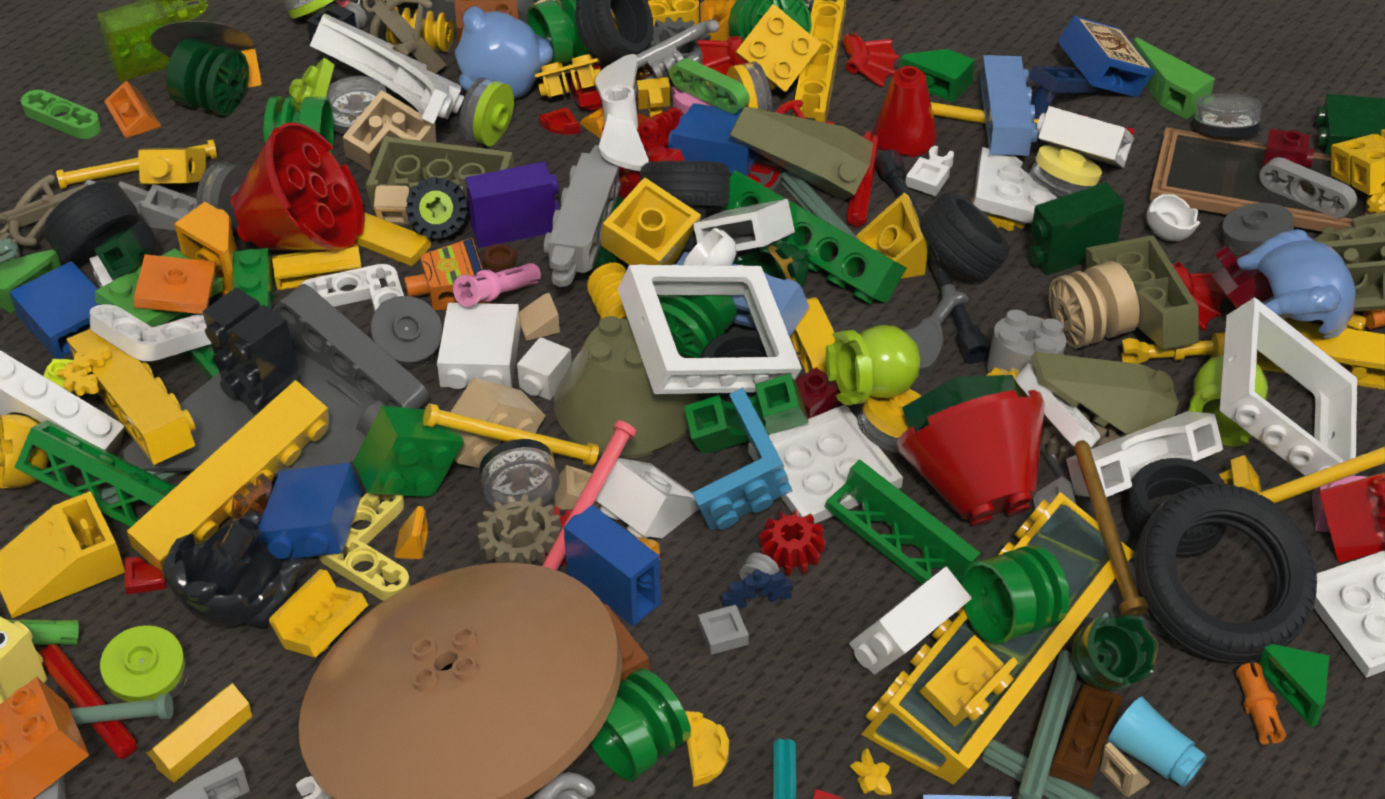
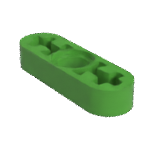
(725, 93)
(44, 106)

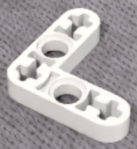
(367, 285)
(144, 341)
(1064, 416)

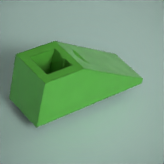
(1174, 81)

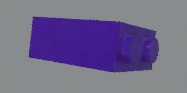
(512, 203)

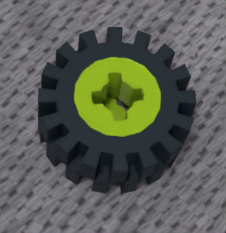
(448, 211)

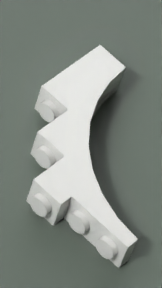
(376, 58)

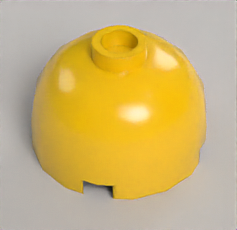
(13, 435)

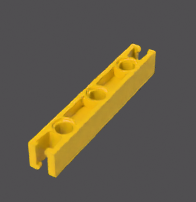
(818, 75)

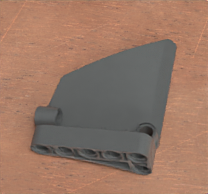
(335, 366)

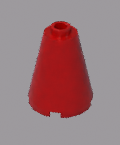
(906, 115)

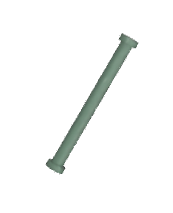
(159, 707)

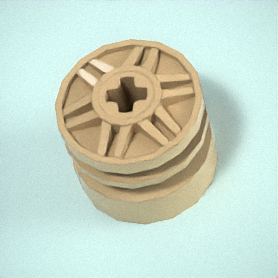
(1094, 304)

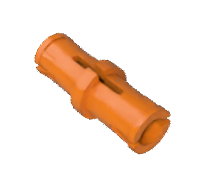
(1260, 703)

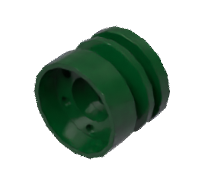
(207, 76)

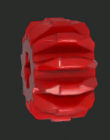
(793, 541)

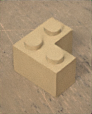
(384, 118)
(496, 405)

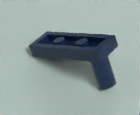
(1054, 80)

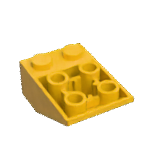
(58, 556)

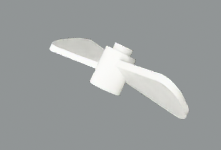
(620, 138)

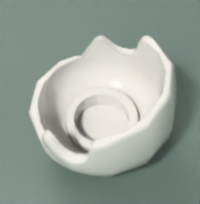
(1171, 218)
(714, 249)

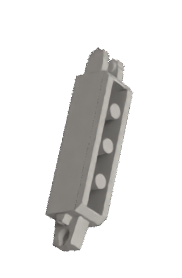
(580, 220)

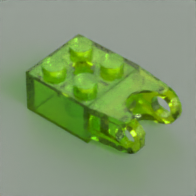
(129, 29)

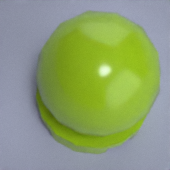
(873, 363)
(1208, 395)

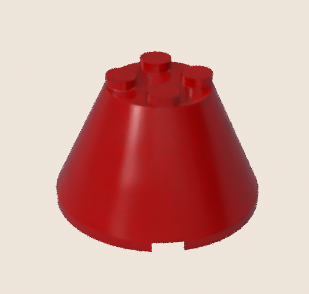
(298, 195)
(981, 454)

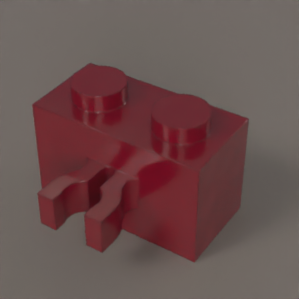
(1238, 283)

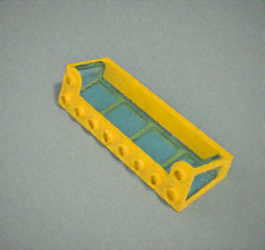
(915, 729)

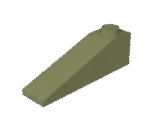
(811, 149)

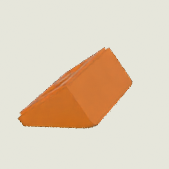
(131, 110)

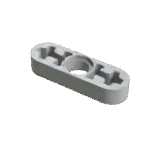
(1292, 188)

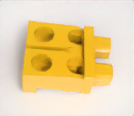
(1360, 162)

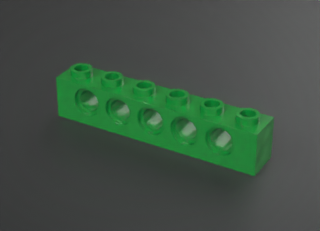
(880, 271)

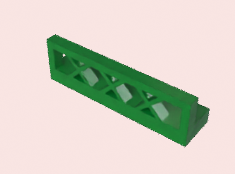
(91, 461)
(904, 517)

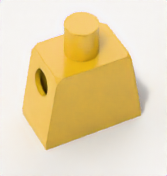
(171, 165)

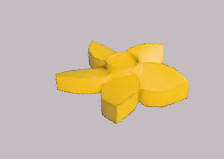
(872, 775)

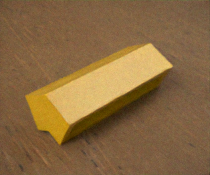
(297, 267)
(201, 733)

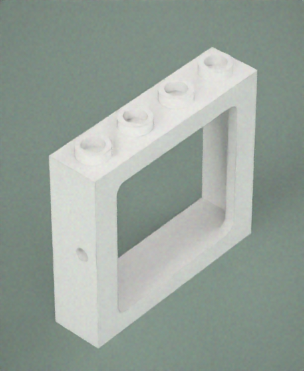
(679, 375)
(1335, 390)

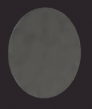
(169, 36)

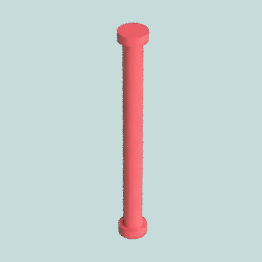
(622, 433)

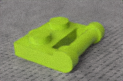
(313, 82)

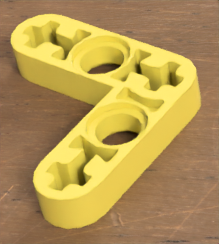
(358, 551)

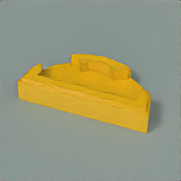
(706, 748)

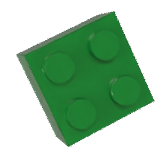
(404, 454)

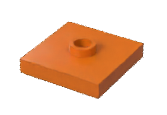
(174, 284)

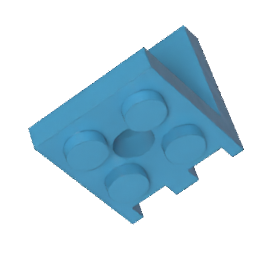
(750, 487)

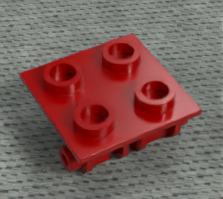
(656, 130)
(1356, 517)

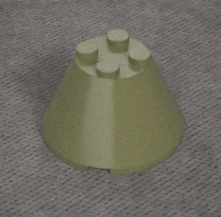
(612, 385)

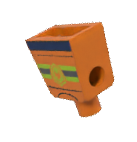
(441, 270)

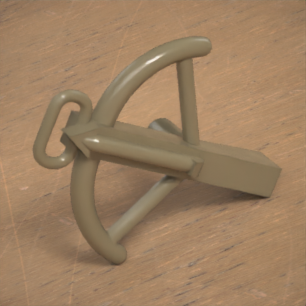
(410, 37)
(28, 213)

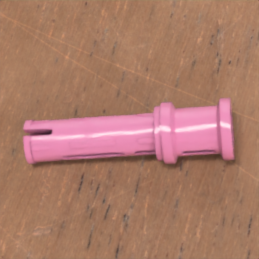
(488, 285)

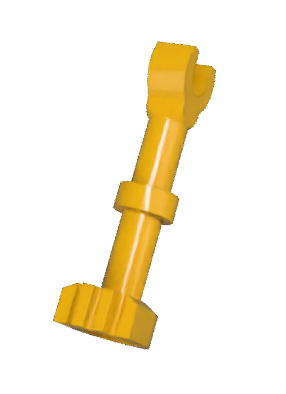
(1139, 352)

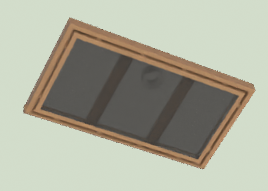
(1225, 175)

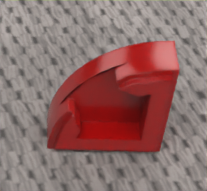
(560, 120)
(142, 576)

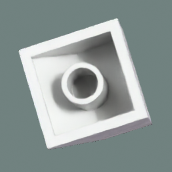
(645, 499)

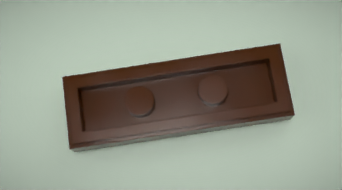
(1086, 736)

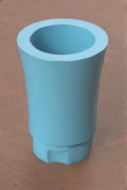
(1156, 743)

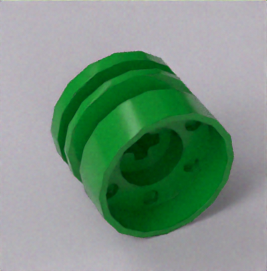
(747, 13)
(558, 25)
(314, 113)
(697, 320)
(1015, 594)
(641, 726)

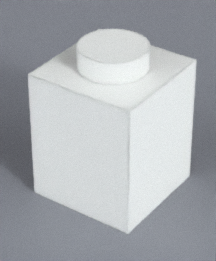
(543, 368)

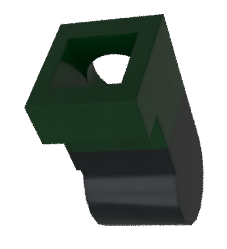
(121, 251)

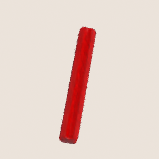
(860, 201)
(83, 695)

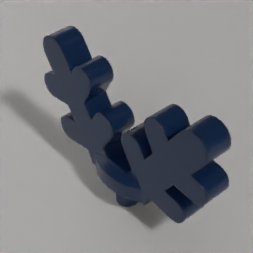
(773, 585)

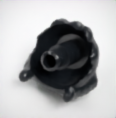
(230, 575)

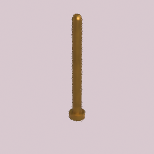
(1132, 603)

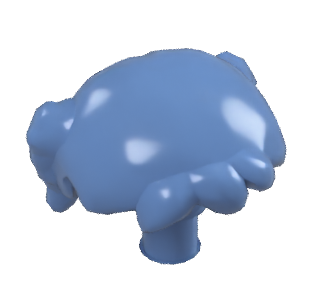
(501, 50)
(1305, 279)

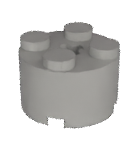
(1020, 336)

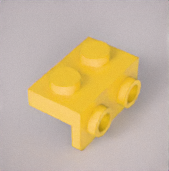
(316, 615)
(967, 680)

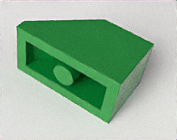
(946, 71)

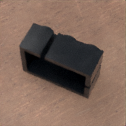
(251, 350)

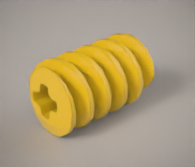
(434, 32)
(604, 292)

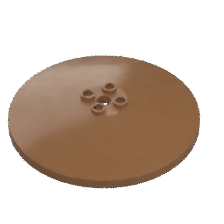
(511, 714)

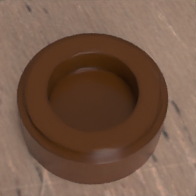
(499, 257)

